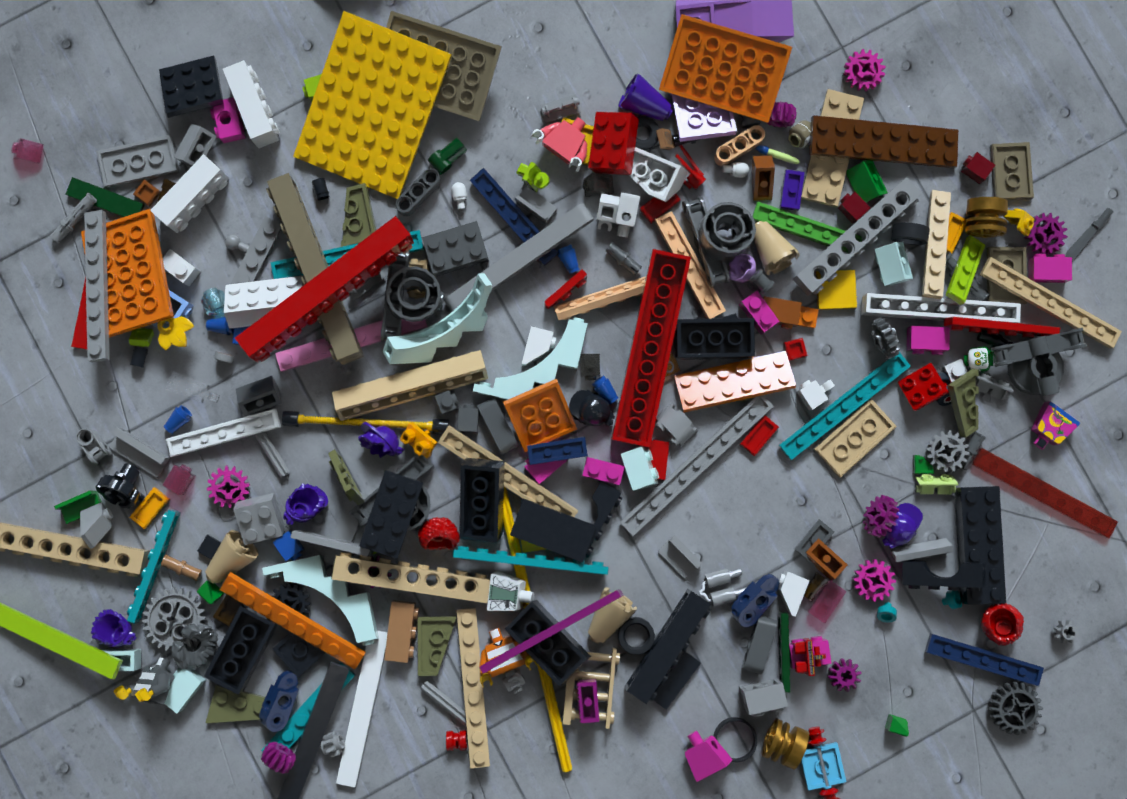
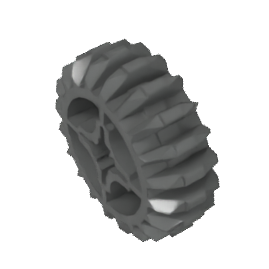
(1022, 721)

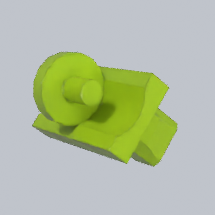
(533, 176)

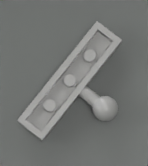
(256, 252)

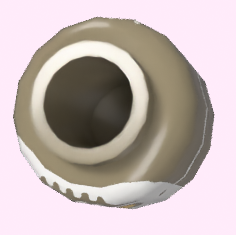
(800, 134)

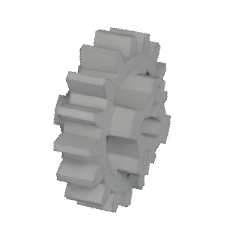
(950, 459)

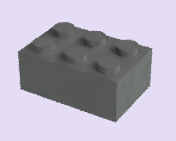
(455, 249)

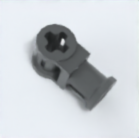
(760, 282)

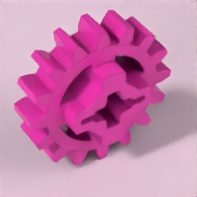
(872, 76)
(228, 478)
(878, 574)

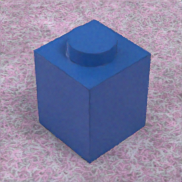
(288, 547)

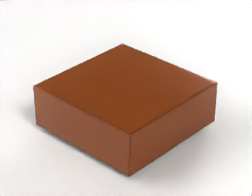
(146, 193)

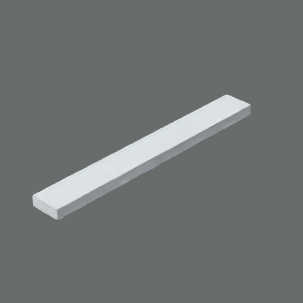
(362, 711)

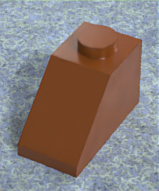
(762, 177)
(785, 310)
(826, 560)

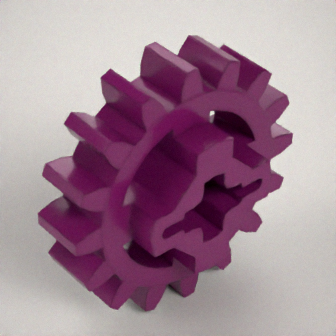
(1052, 229)
(881, 516)

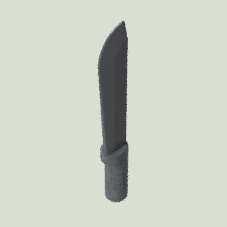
(1079, 245)

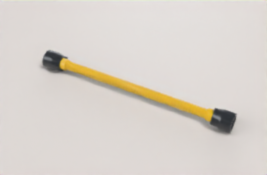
(293, 418)

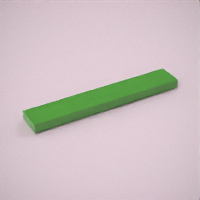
(798, 225)

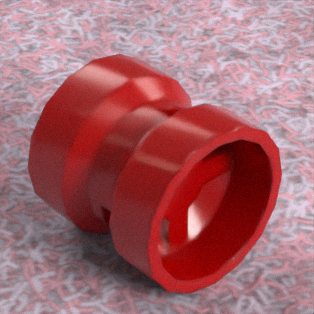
(456, 740)

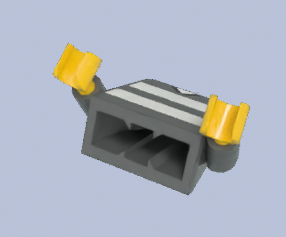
(151, 686)

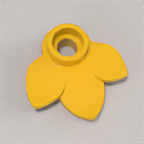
(175, 333)

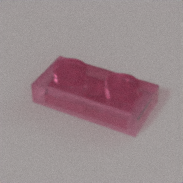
(827, 601)

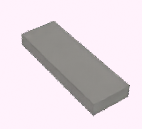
(921, 550)

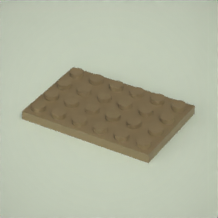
(469, 70)

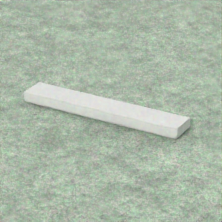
(223, 433)

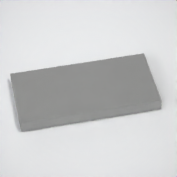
(137, 161)
(330, 542)

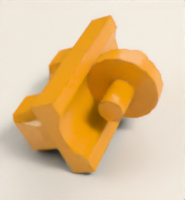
(419, 440)

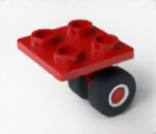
(925, 387)

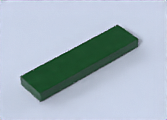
(105, 199)
(784, 655)

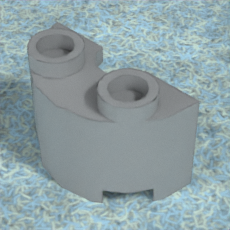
(676, 424)

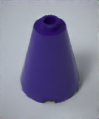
(645, 99)

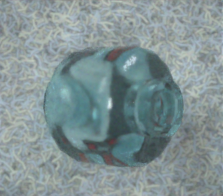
(213, 302)

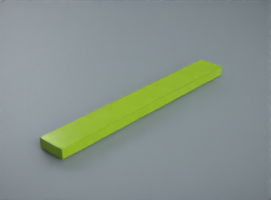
(59, 642)

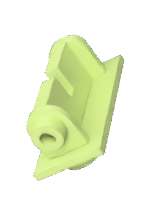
(945, 484)

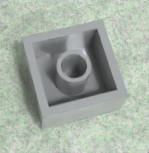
(259, 518)
(763, 697)

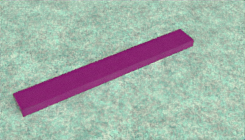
(551, 631)

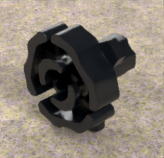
(120, 487)

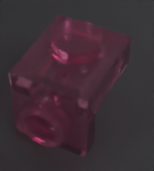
(27, 150)

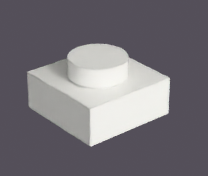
(955, 370)

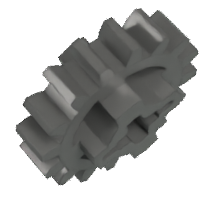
(885, 337)

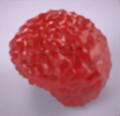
(438, 534)
(1002, 623)

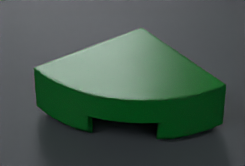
(921, 465)

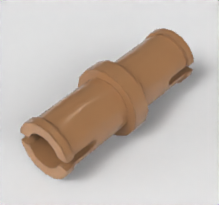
(181, 567)

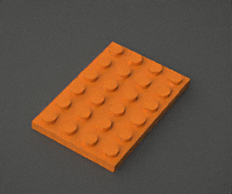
(725, 68)
(135, 274)

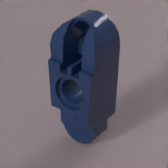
(755, 600)
(275, 714)

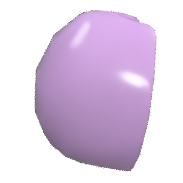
(742, 268)

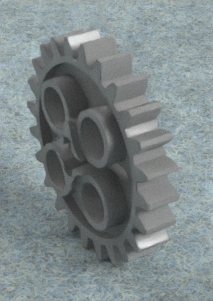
(158, 614)

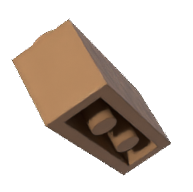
(401, 631)

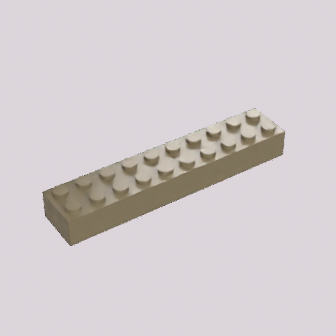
(311, 262)

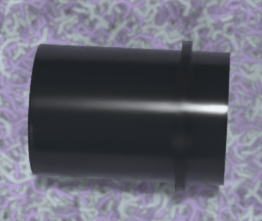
(320, 189)
(139, 357)

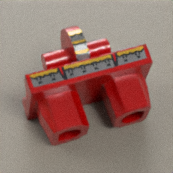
(807, 666)

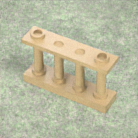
(571, 693)

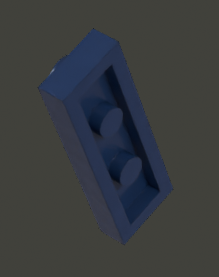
(557, 450)

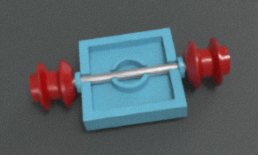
(822, 765)

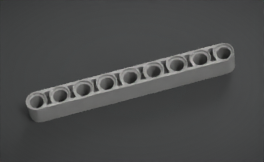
(527, 252)

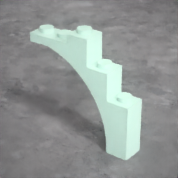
(422, 345)

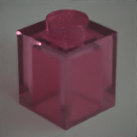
(179, 479)

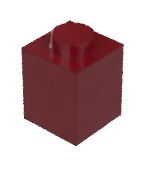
(977, 167)
(853, 207)

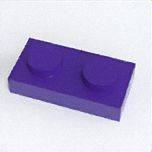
(792, 190)

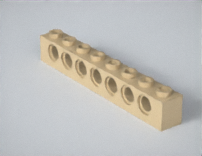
(137, 557)
(478, 593)

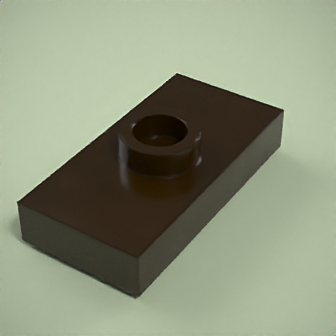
(227, 610)

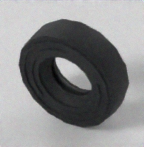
(652, 126)

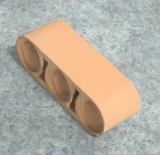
(744, 138)

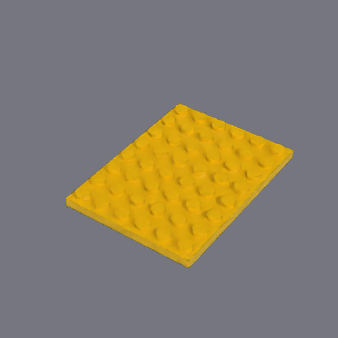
(372, 105)

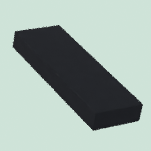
(676, 680)

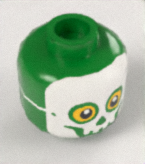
(979, 358)

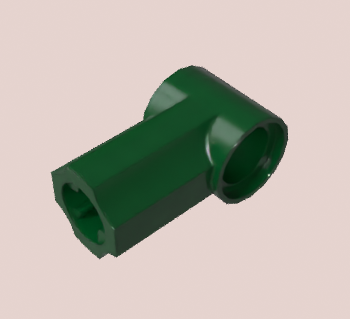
(443, 159)

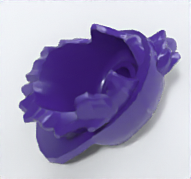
(380, 440)
(304, 504)
(906, 526)
(112, 629)

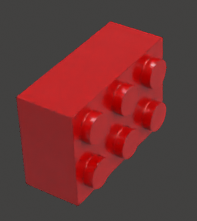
(613, 143)

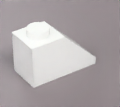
(180, 268)
(538, 345)
(792, 591)

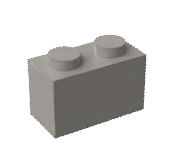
(194, 145)

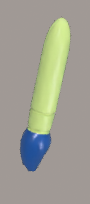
(776, 154)

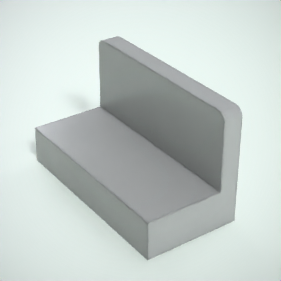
(536, 205)
(679, 556)

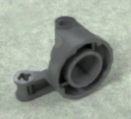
(708, 241)
(407, 278)
(1022, 362)
(421, 513)

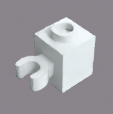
(607, 210)
(813, 394)

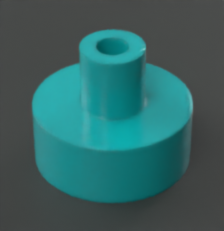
(952, 599)
(887, 613)

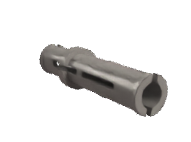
(58, 234)

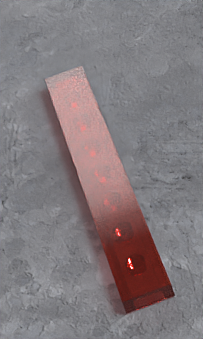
(1044, 493)

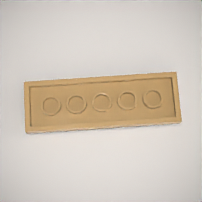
(824, 173)

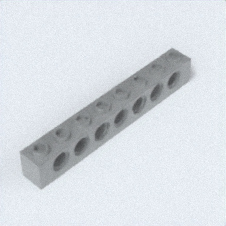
(904, 190)

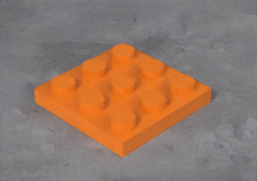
(540, 414)

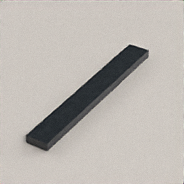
(314, 731)

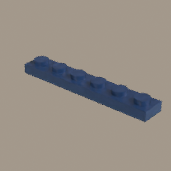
(508, 210)
(984, 659)

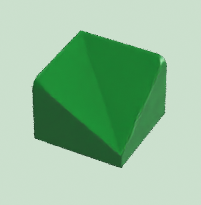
(210, 592)
(897, 725)

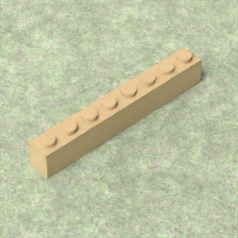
(410, 385)

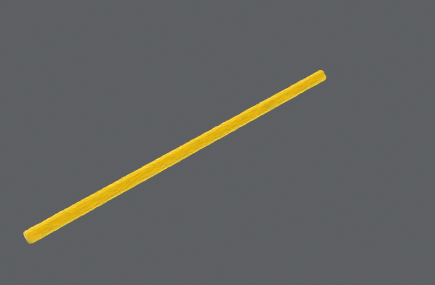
(545, 678)

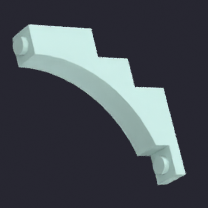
(565, 354)
(312, 573)

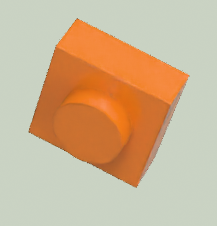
(808, 317)

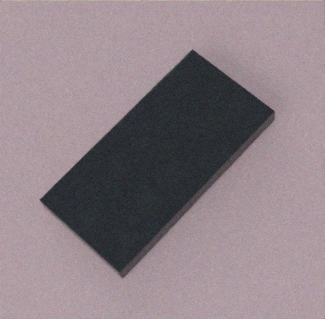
(553, 530)

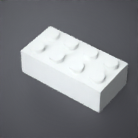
(252, 104)
(190, 194)
(252, 300)

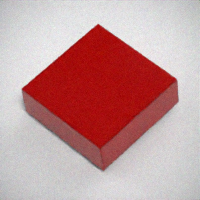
(795, 349)

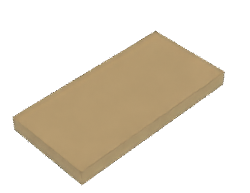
(855, 437)

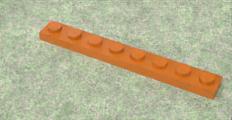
(292, 620)

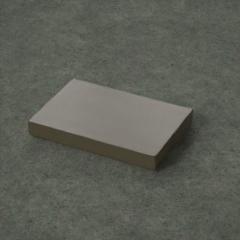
(1012, 171)
(1015, 259)

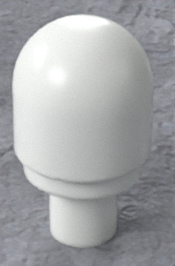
(737, 169)
(459, 194)

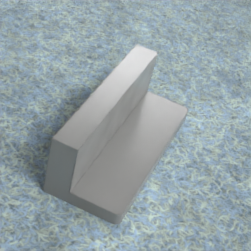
(138, 452)

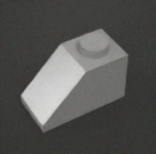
(95, 524)

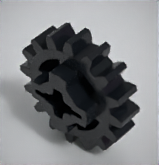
(286, 596)

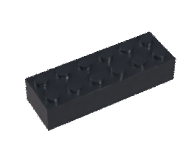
(981, 540)
(667, 646)

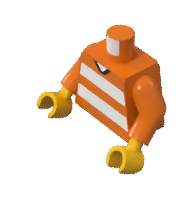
(497, 647)

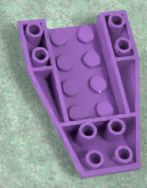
(756, 17)

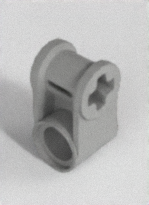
(95, 448)

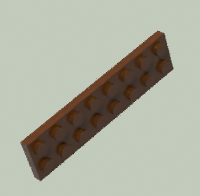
(883, 141)

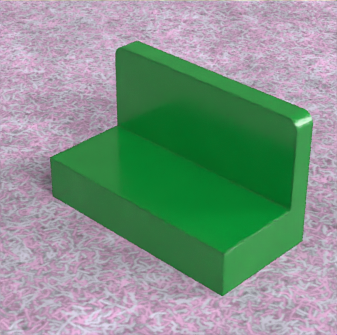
(866, 181)
(71, 508)

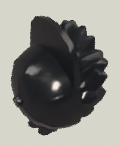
(590, 409)

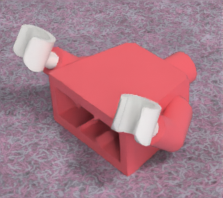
(564, 141)

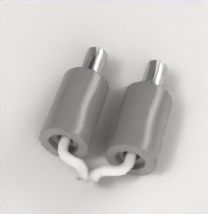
(719, 578)

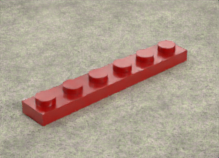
(995, 327)

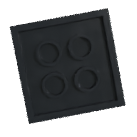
(191, 86)

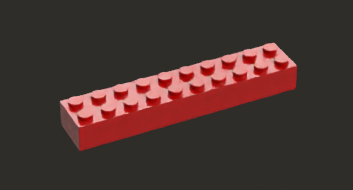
(325, 290)
(651, 347)

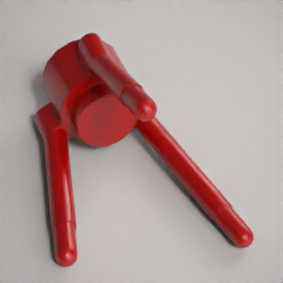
(696, 176)

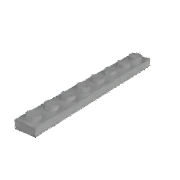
(96, 286)

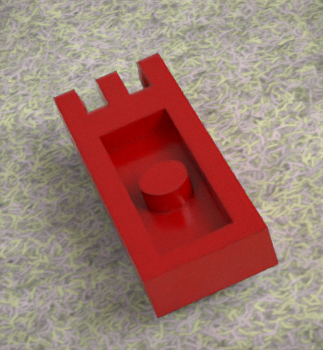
(565, 291)

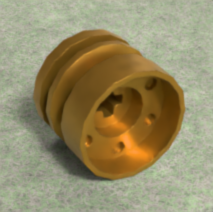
(986, 217)
(787, 745)

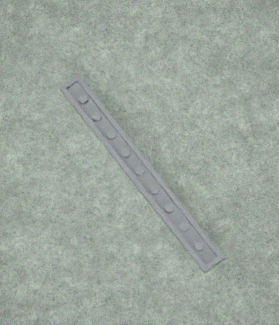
(696, 464)

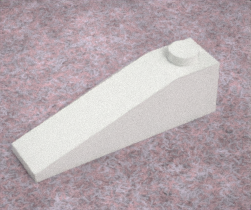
(657, 175)

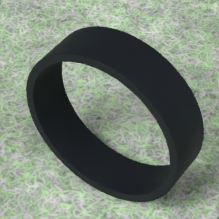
(751, 752)

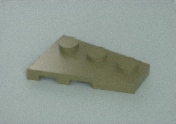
(359, 217)
(962, 396)
(345, 478)
(432, 642)
(231, 707)

